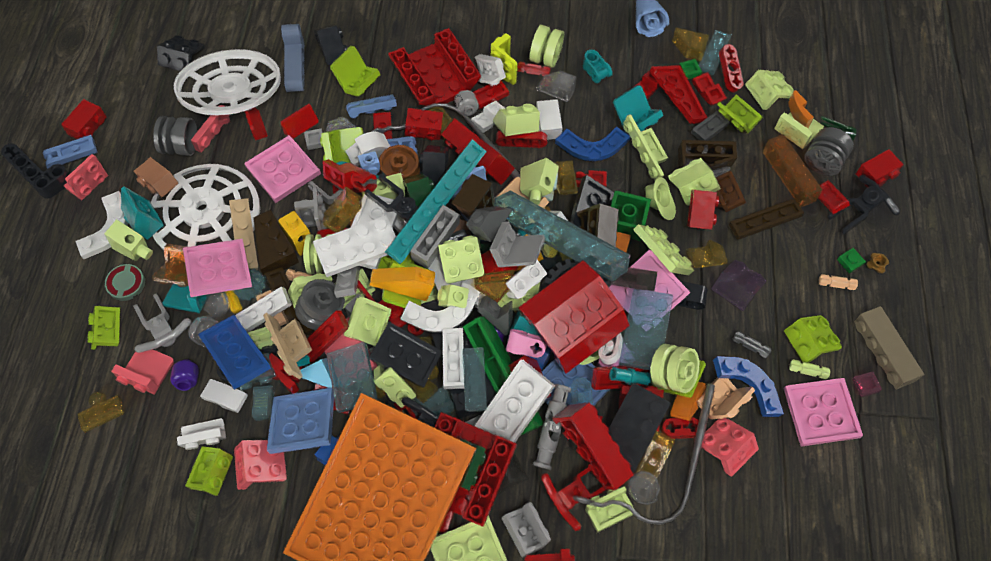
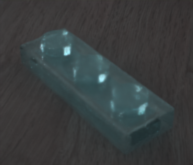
(711, 57)
(474, 379)

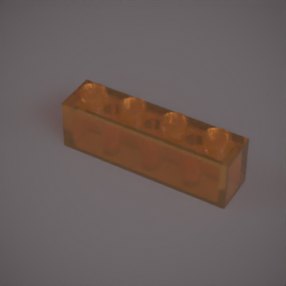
(792, 170)

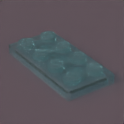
(648, 328)

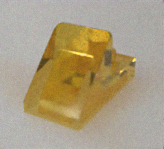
(707, 256)

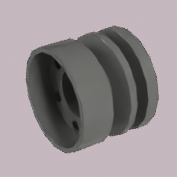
(174, 135)
(829, 151)

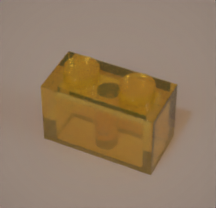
(342, 210)

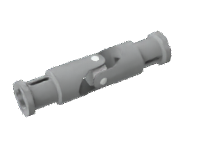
(547, 445)

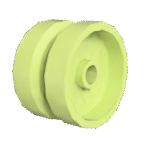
(546, 46)
(675, 368)

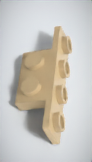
(290, 342)

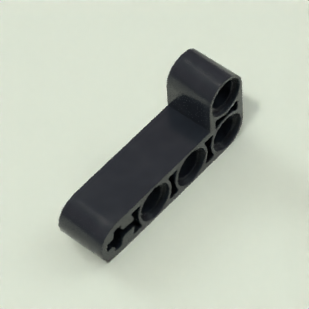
(45, 183)

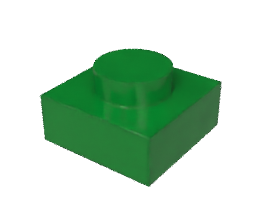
(691, 68)
(851, 260)

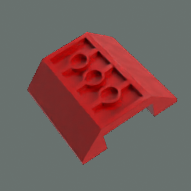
(437, 70)
(575, 315)
(478, 501)

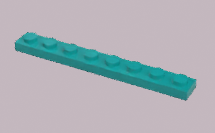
(434, 201)

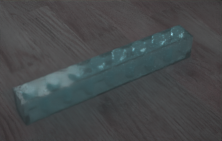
(565, 236)

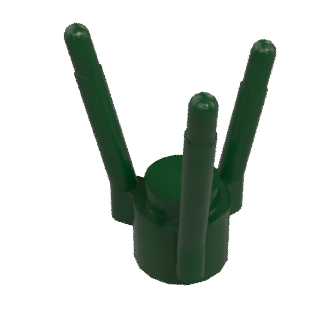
(851, 131)

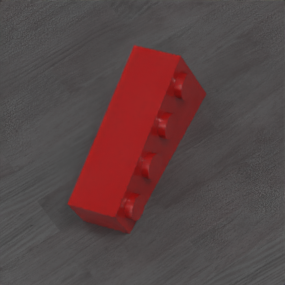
(495, 164)
(595, 444)

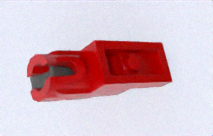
(349, 176)

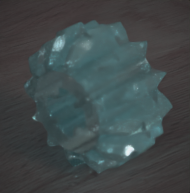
(258, 284)

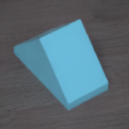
(318, 373)

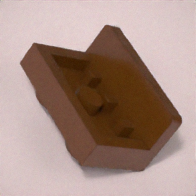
(730, 193)

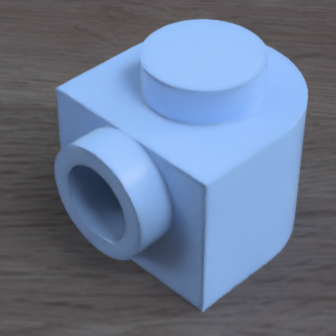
(372, 166)

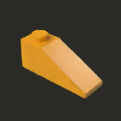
(404, 280)

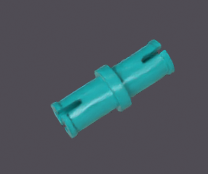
(630, 376)

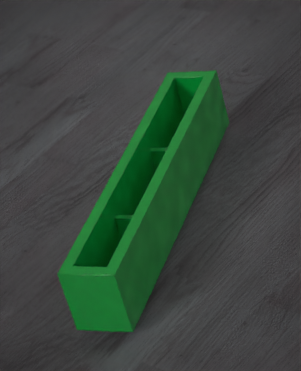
(497, 361)

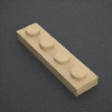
(243, 229)

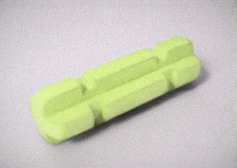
(809, 369)

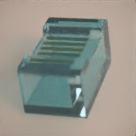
(262, 402)

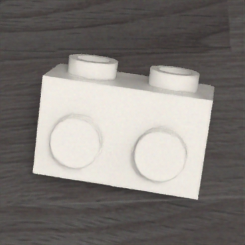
(490, 69)
(524, 280)
(201, 433)

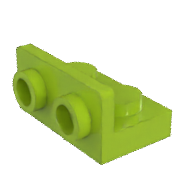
(105, 326)
(209, 470)

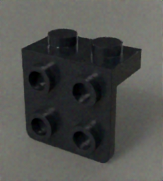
(177, 52)

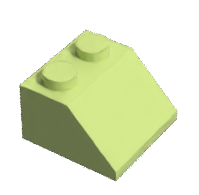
(517, 119)

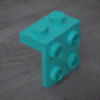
(636, 104)

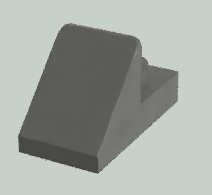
(499, 316)

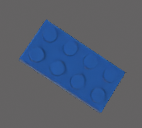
(234, 351)

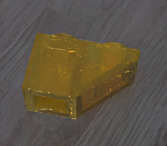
(690, 43)
(566, 178)

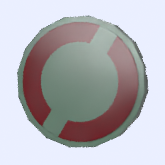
(124, 282)

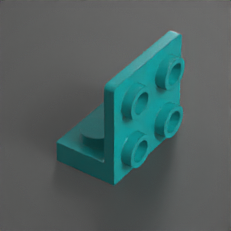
(180, 298)

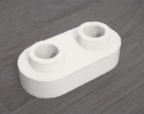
(611, 351)

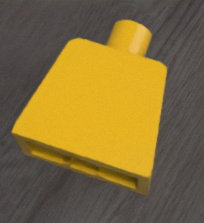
(294, 228)

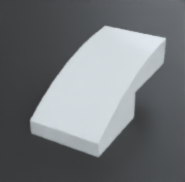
(484, 120)
(224, 395)

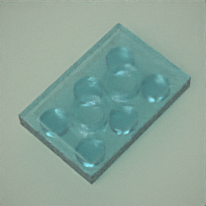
(350, 375)

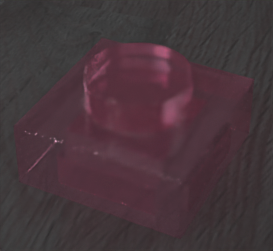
(867, 384)

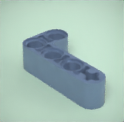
(293, 57)

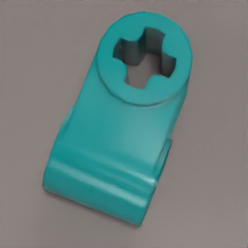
(596, 66)

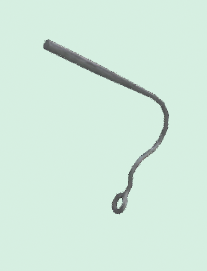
(514, 174)
(695, 455)

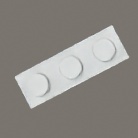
(271, 304)
(453, 358)

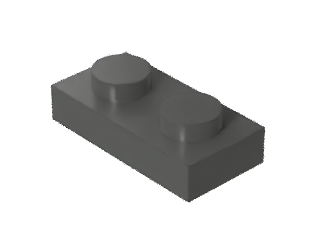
(710, 127)

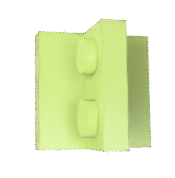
(367, 321)

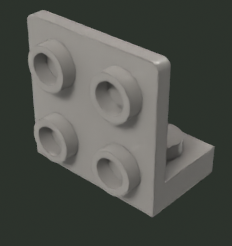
(515, 250)

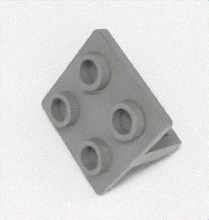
(312, 211)

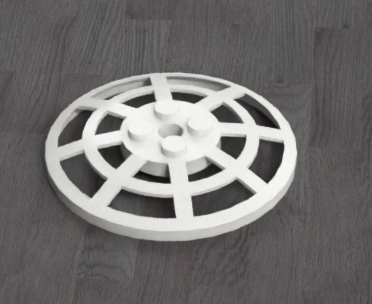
(228, 86)
(199, 196)

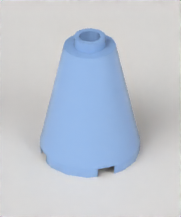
(650, 17)

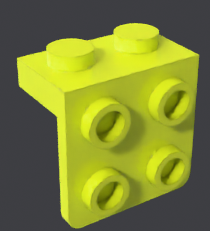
(501, 49)

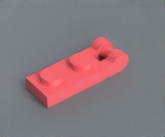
(208, 130)

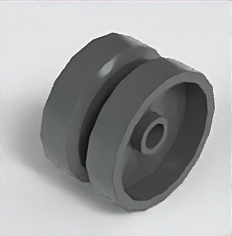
(317, 303)

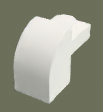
(367, 143)

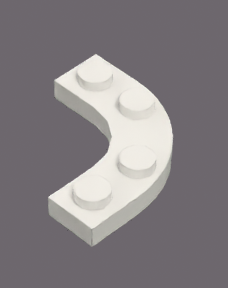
(98, 242)
(438, 320)

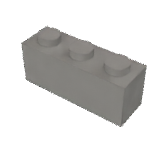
(435, 234)

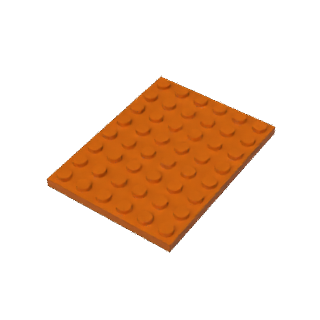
(381, 489)

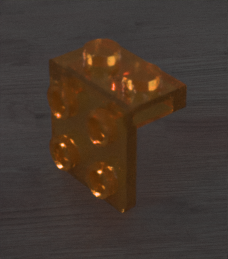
(174, 268)

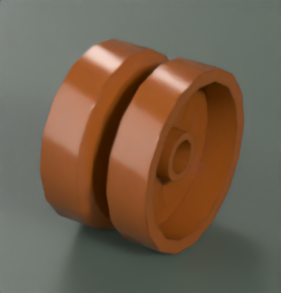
(399, 160)

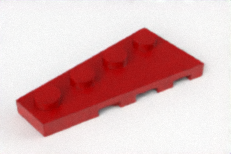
(679, 90)

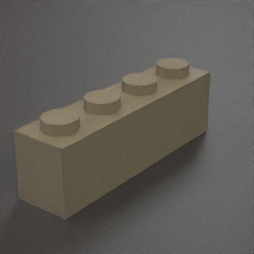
(888, 348)

